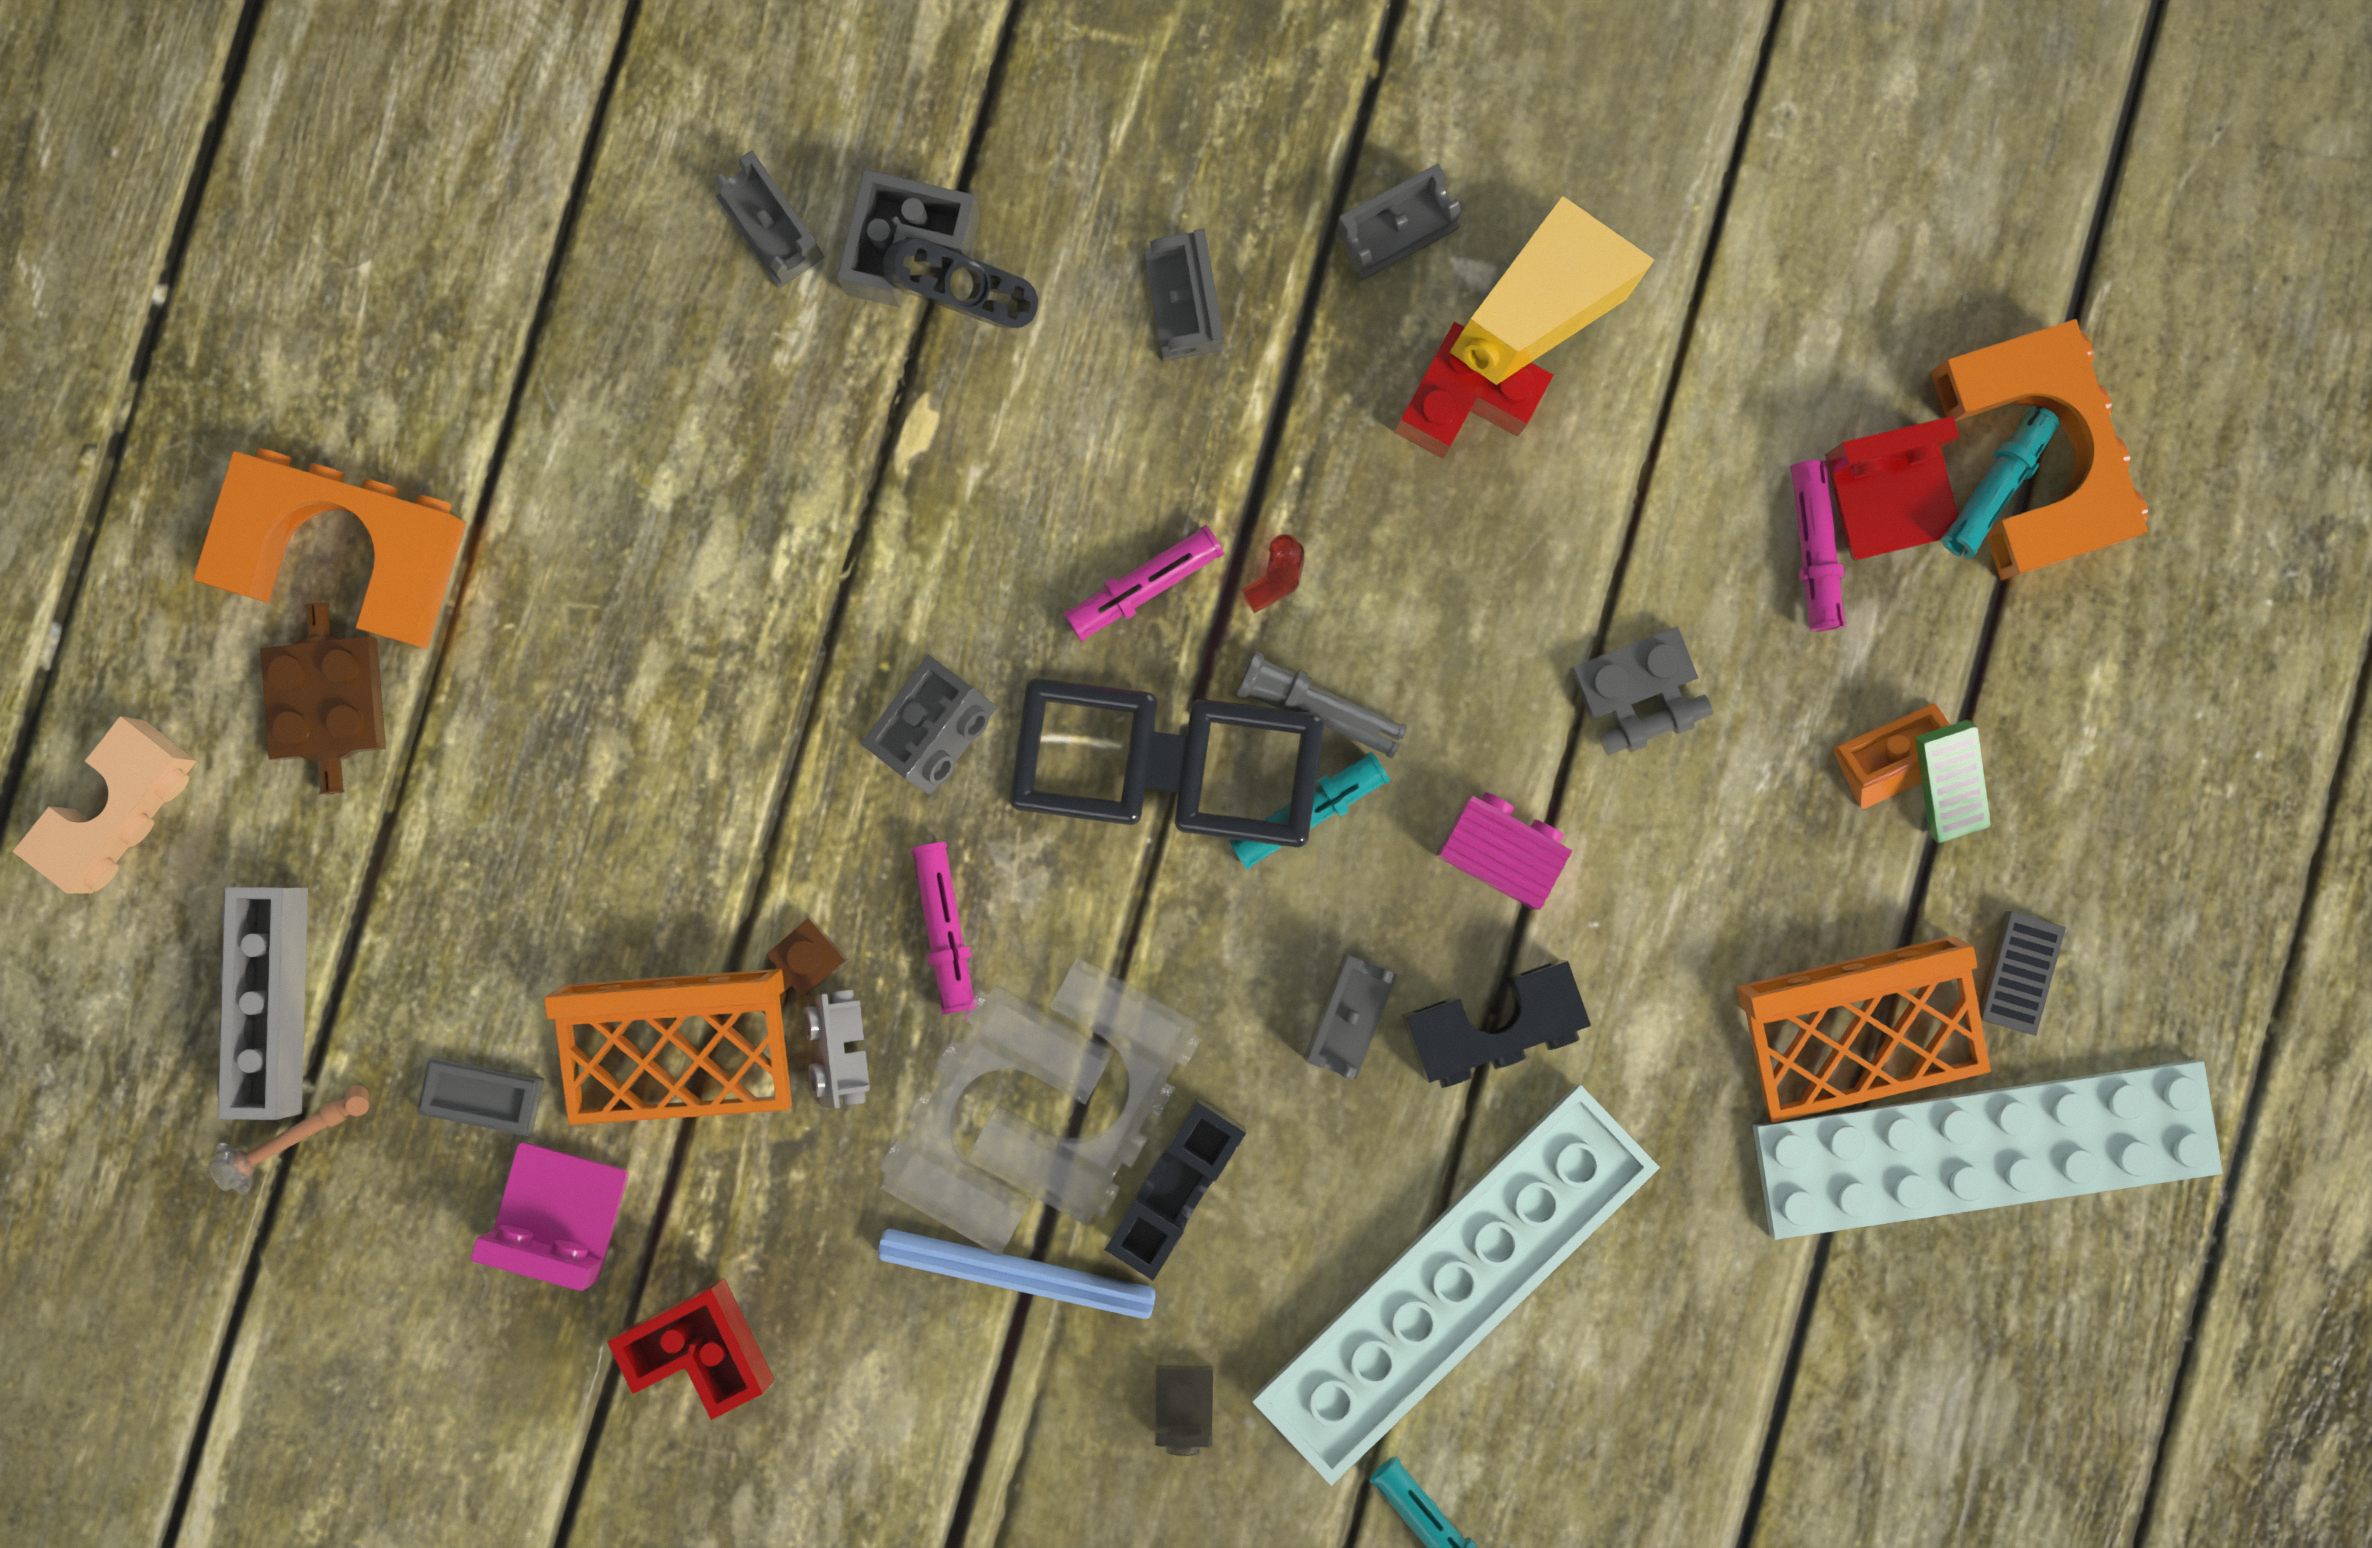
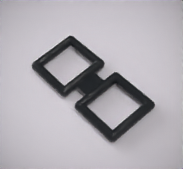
(1167, 762)

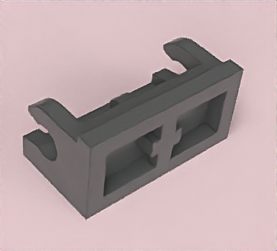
(767, 221)
(1398, 222)
(1184, 295)
(1349, 1017)

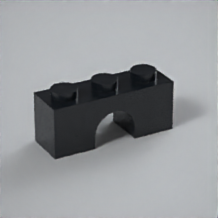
(1544, 1010)
(1174, 1188)

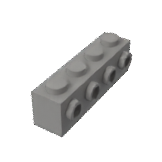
(262, 1003)

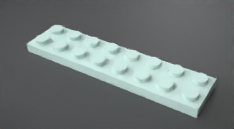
(1987, 1149)
(1454, 1284)

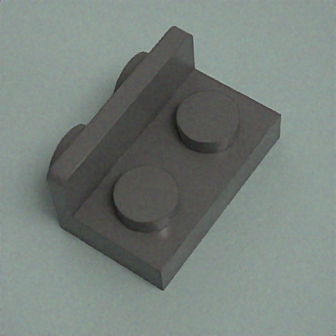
(929, 725)

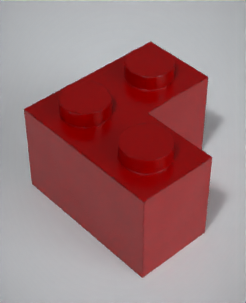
(1455, 389)
(705, 1338)

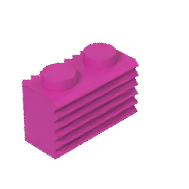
(1505, 851)

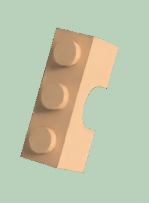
(140, 775)

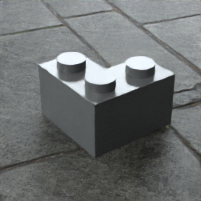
(897, 210)

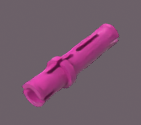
(1199, 547)
(1818, 548)
(943, 927)

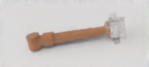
(235, 1167)

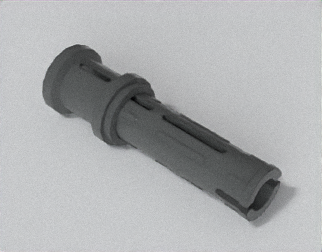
(1294, 692)

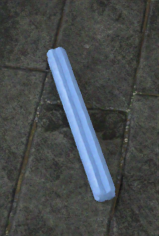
(1017, 1273)

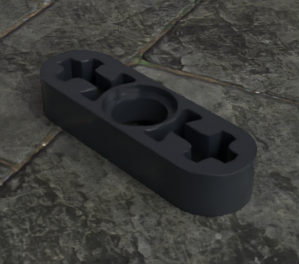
(938, 290)

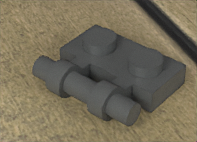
(1637, 673)

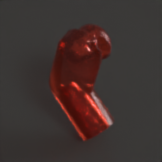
(1282, 574)

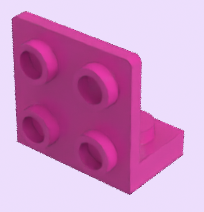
(554, 1217)

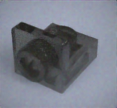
(1184, 1408)

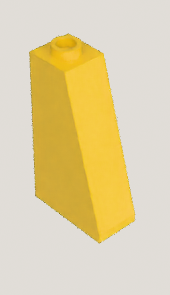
(1552, 290)

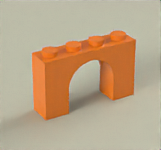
(2056, 374)
(269, 501)

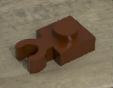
(805, 958)

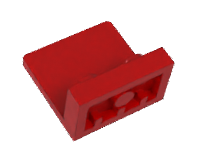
(1894, 488)

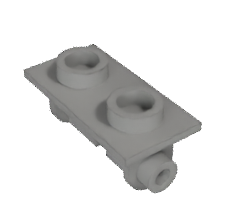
(834, 1070)

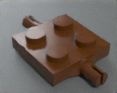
(323, 698)

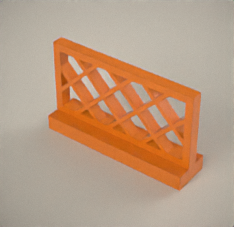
(1867, 980)
(670, 998)

